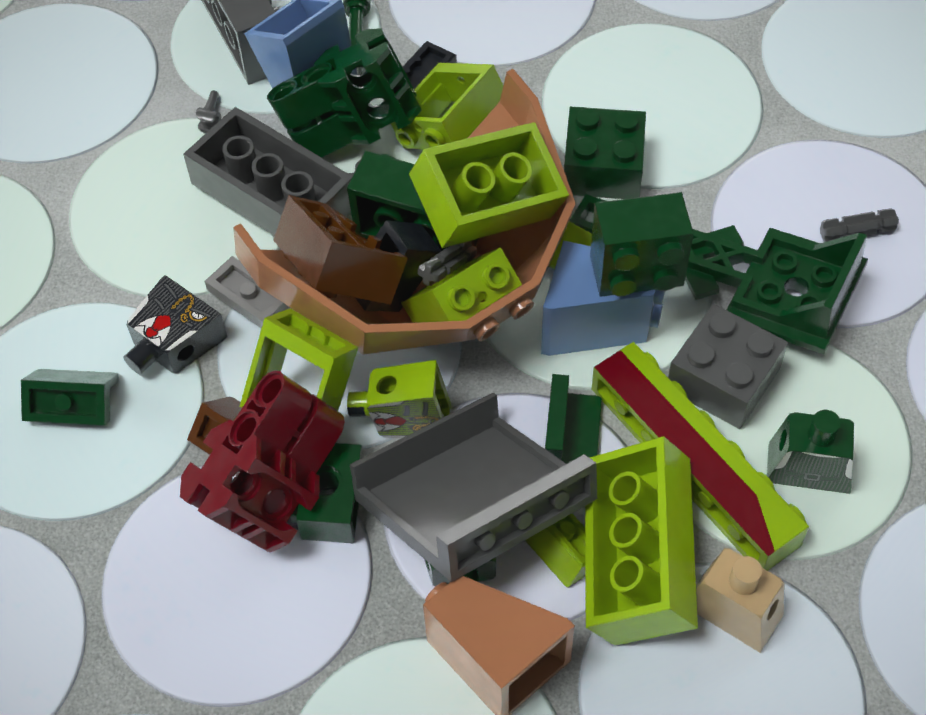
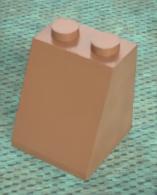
(496, 641)

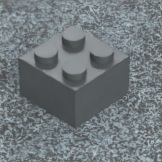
(727, 365)

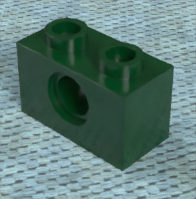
(335, 514)

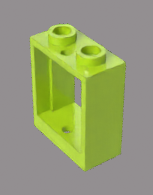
(473, 102)
(461, 292)
(311, 342)

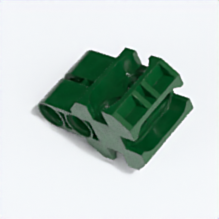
(333, 108)

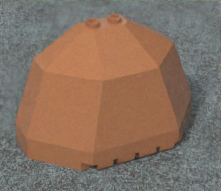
(526, 248)

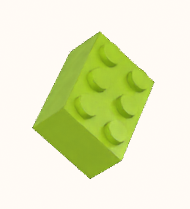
(488, 184)

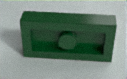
(67, 396)
(572, 422)

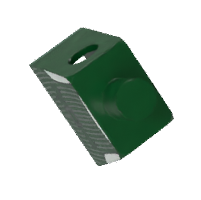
(813, 452)

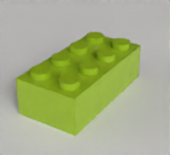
(640, 545)

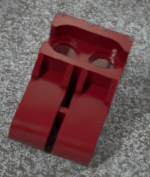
(275, 455)

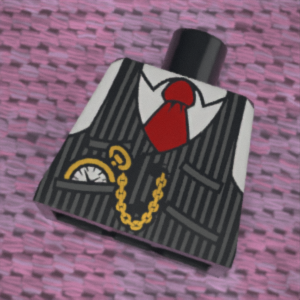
(172, 328)

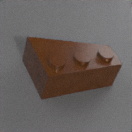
(333, 255)

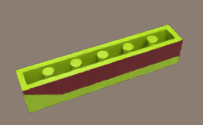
(722, 480)

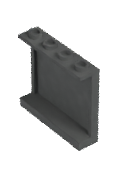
(469, 488)

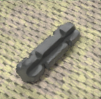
(865, 223)
(446, 262)

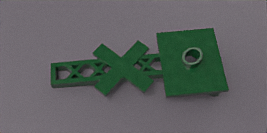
(819, 271)

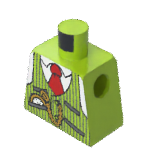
(402, 398)

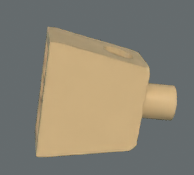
(741, 598)

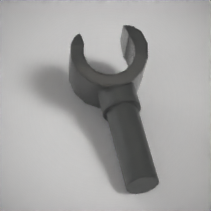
(207, 115)

